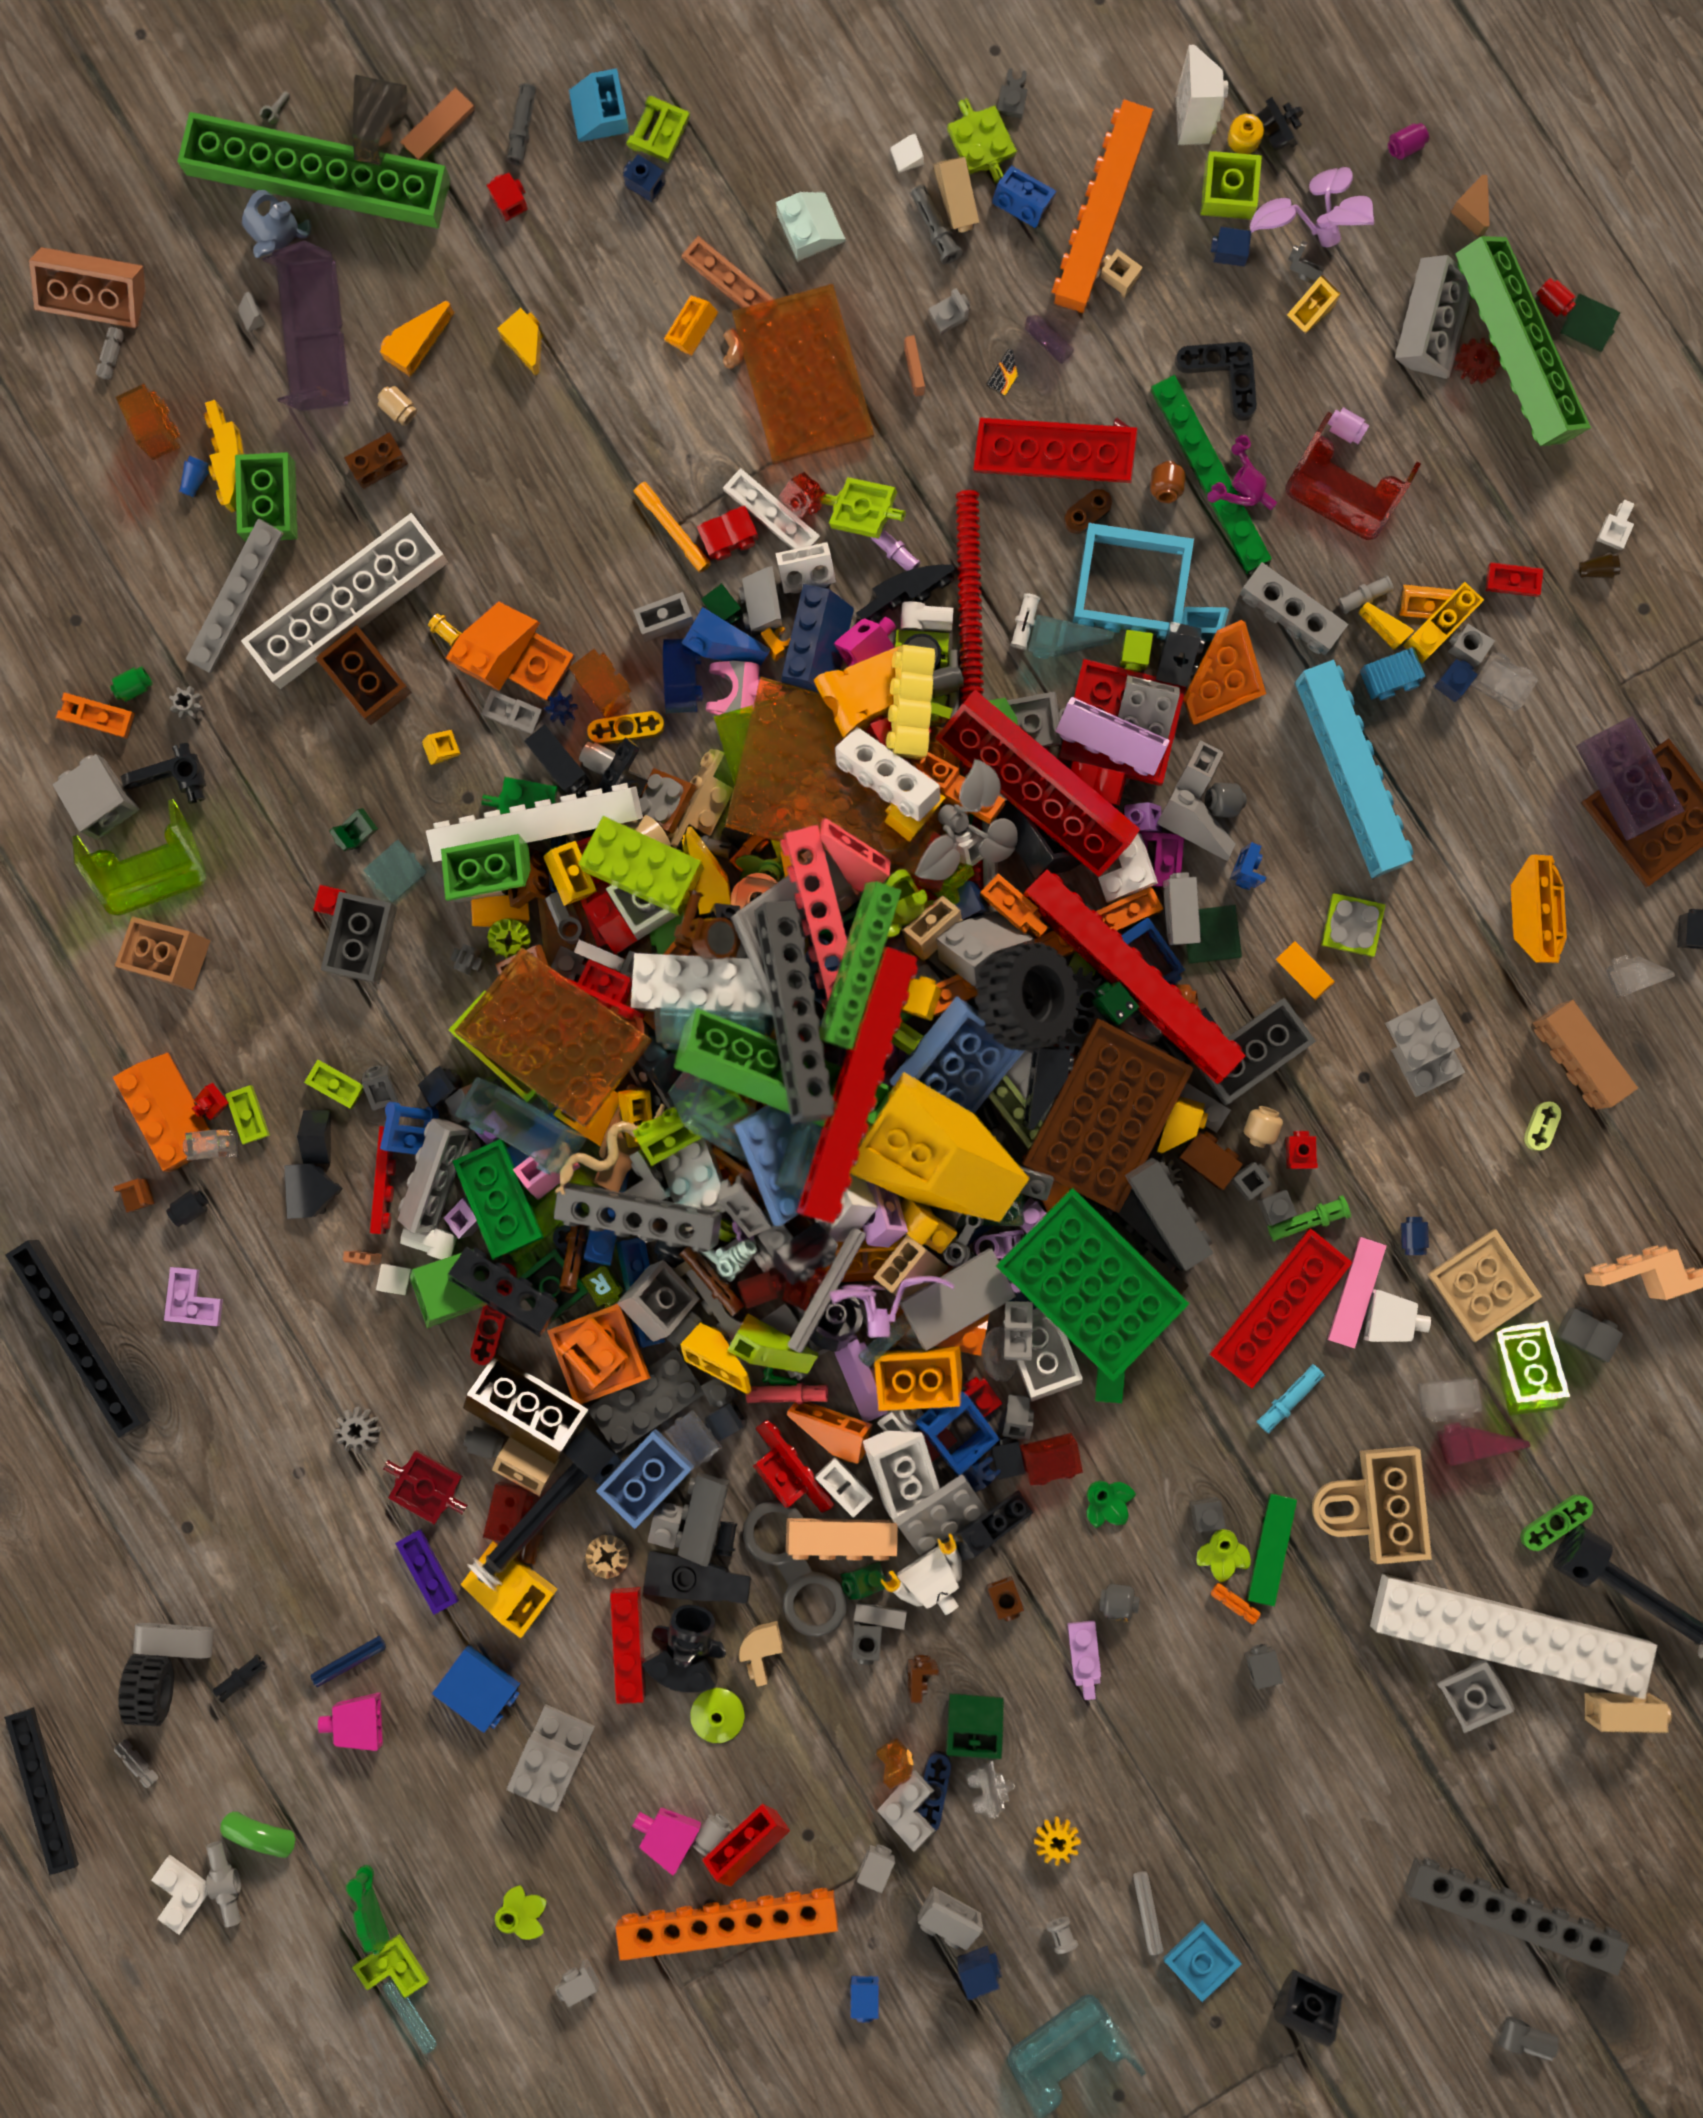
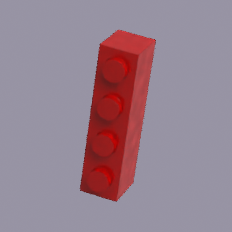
(628, 1645)

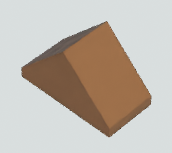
(1473, 207)

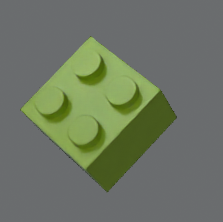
(1231, 185)

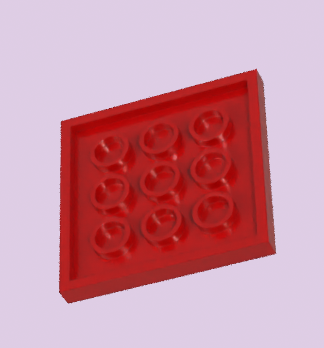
(1104, 689)

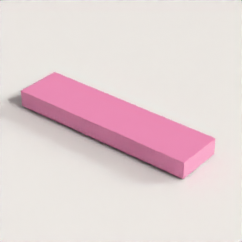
(1356, 1292)

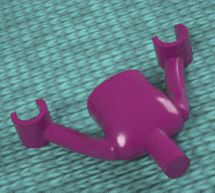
(1247, 482)

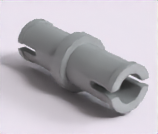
(1365, 594)

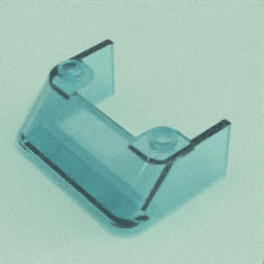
(710, 1111)
(520, 1125)
(1064, 2046)

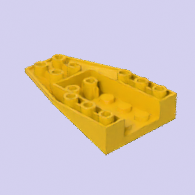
(938, 1155)

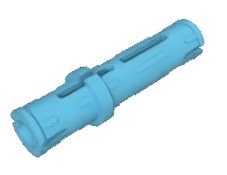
(1282, 1407)

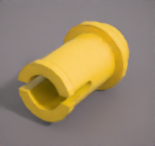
(444, 629)

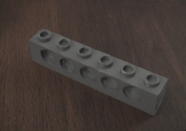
(704, 1221)

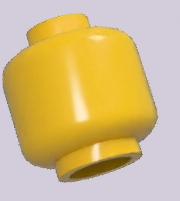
(1245, 134)

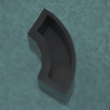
(688, 1680)

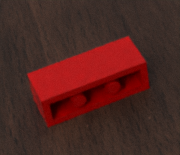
(746, 1845)

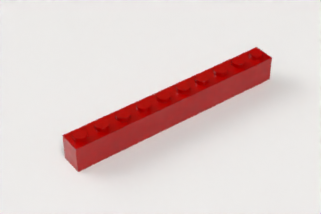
(1118, 962)
(856, 1088)

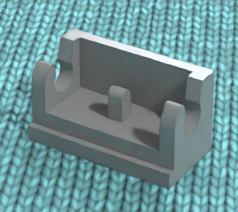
(743, 1208)

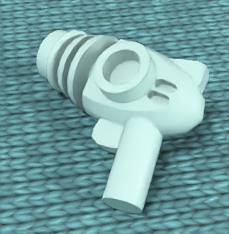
(732, 1260)

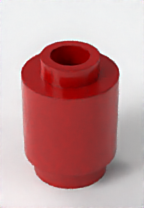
(1556, 297)

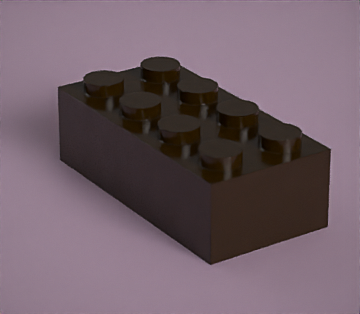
(525, 1408)

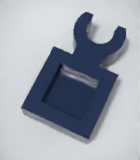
(979, 1474)

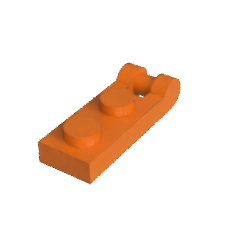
(96, 715)

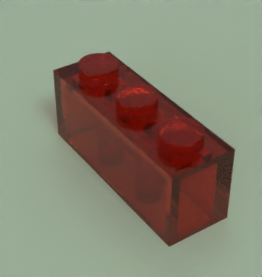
(761, 1288)

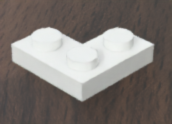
(1133, 876)
(187, 1891)

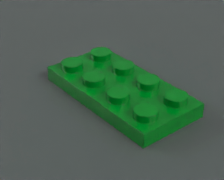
(498, 1199)

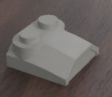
(1477, 1695)

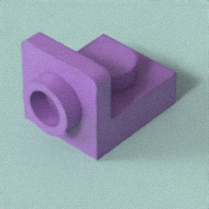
(1144, 816)

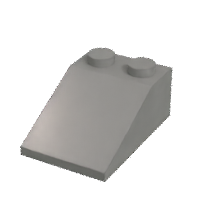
(972, 941)

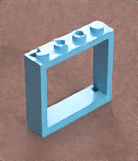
(1140, 540)

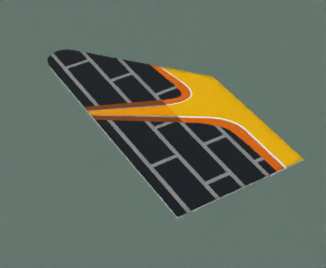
(1004, 373)

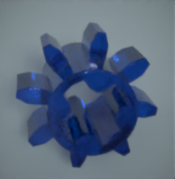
(560, 715)

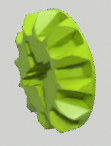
(498, 933)

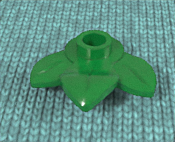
(1111, 1505)

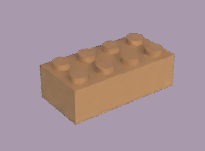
(1584, 1055)

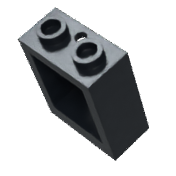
(558, 762)

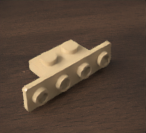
(706, 801)

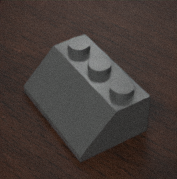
(702, 1518)

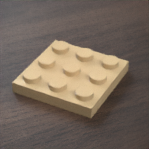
(1484, 1285)

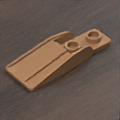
(615, 1176)

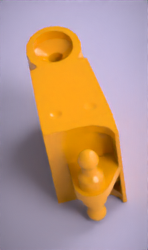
(858, 691)

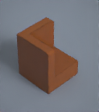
(135, 1194)

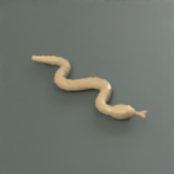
(567, 1170)

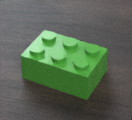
(266, 493)

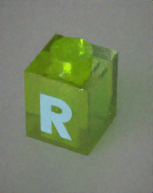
(602, 1286)

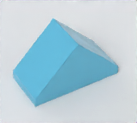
(1207, 618)

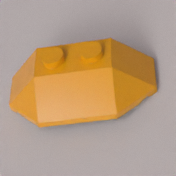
(1539, 909)

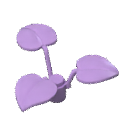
(1352, 211)
(877, 1318)

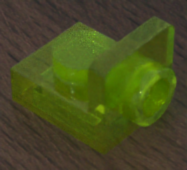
(956, 880)

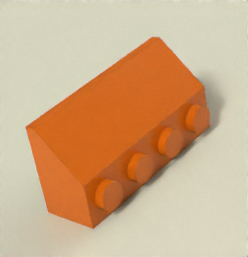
(161, 1108)

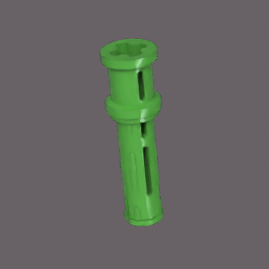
(1320, 1215)

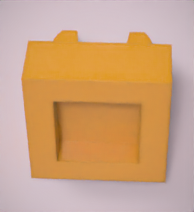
(772, 641)

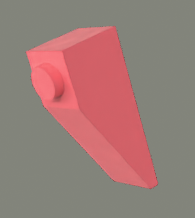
(853, 857)

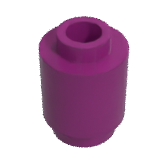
(1408, 140)

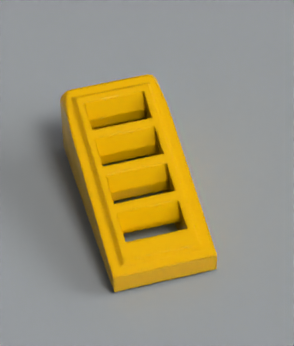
(1386, 626)
(627, 1107)

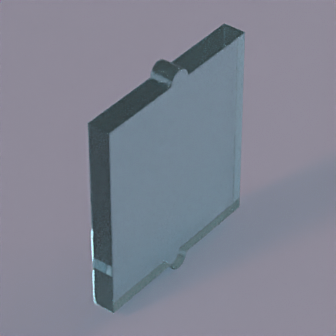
(395, 871)

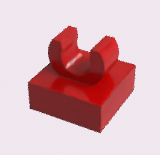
(210, 1102)

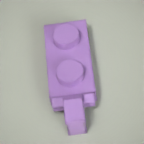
(1084, 1656)

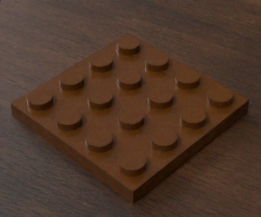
(1673, 840)

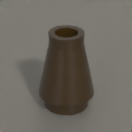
(1601, 567)

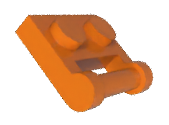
(598, 1347)

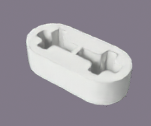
(599, 955)

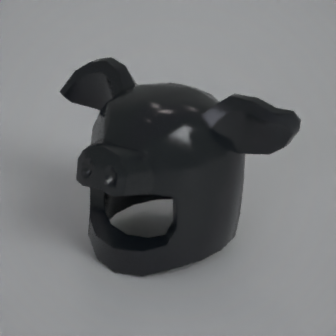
(690, 1635)

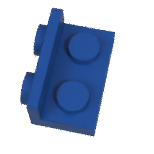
(1023, 196)
(1243, 870)

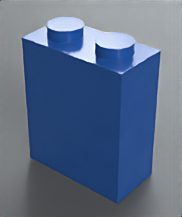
(477, 1689)

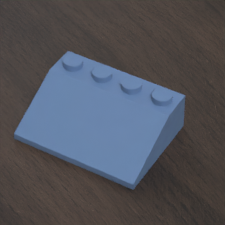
(959, 1058)

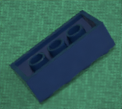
(818, 623)

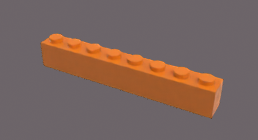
(1103, 205)

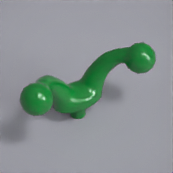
(773, 1380)

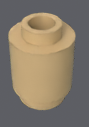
(396, 405)

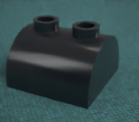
(1309, 2008)

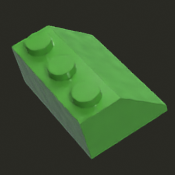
(485, 866)

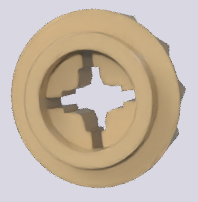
(609, 1544)

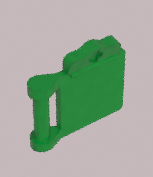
(368, 1917)

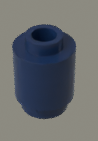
(1415, 1236)

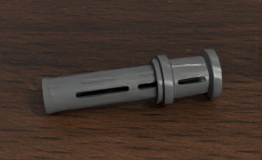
(940, 234)

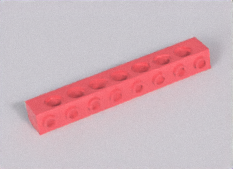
(810, 839)

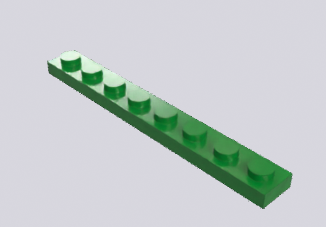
(1209, 471)

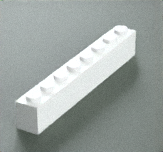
(541, 822)

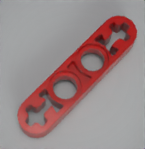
(490, 1313)

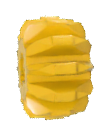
(1051, 1849)

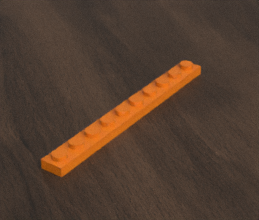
(1116, 916)

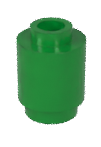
(131, 683)

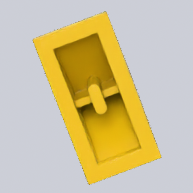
(1314, 304)

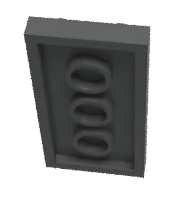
(645, 1405)

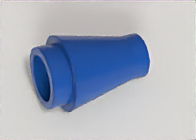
(193, 475)

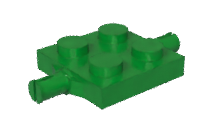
(520, 792)

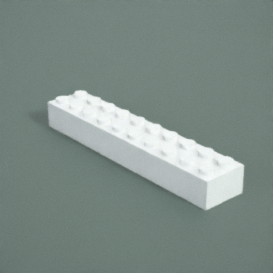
(1513, 1636)

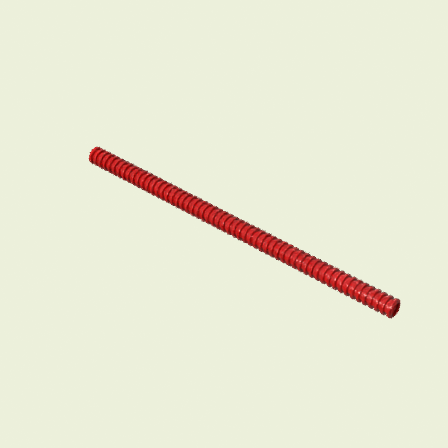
(970, 614)

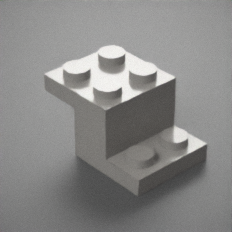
(1425, 1047)
(653, 1183)
(550, 1758)

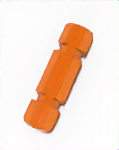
(1235, 1603)

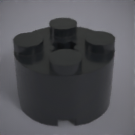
(837, 1334)

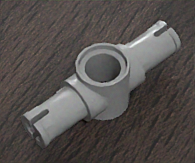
(223, 1883)

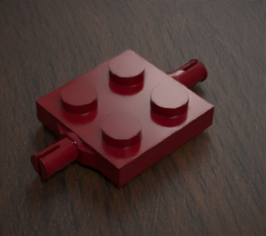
(425, 1487)

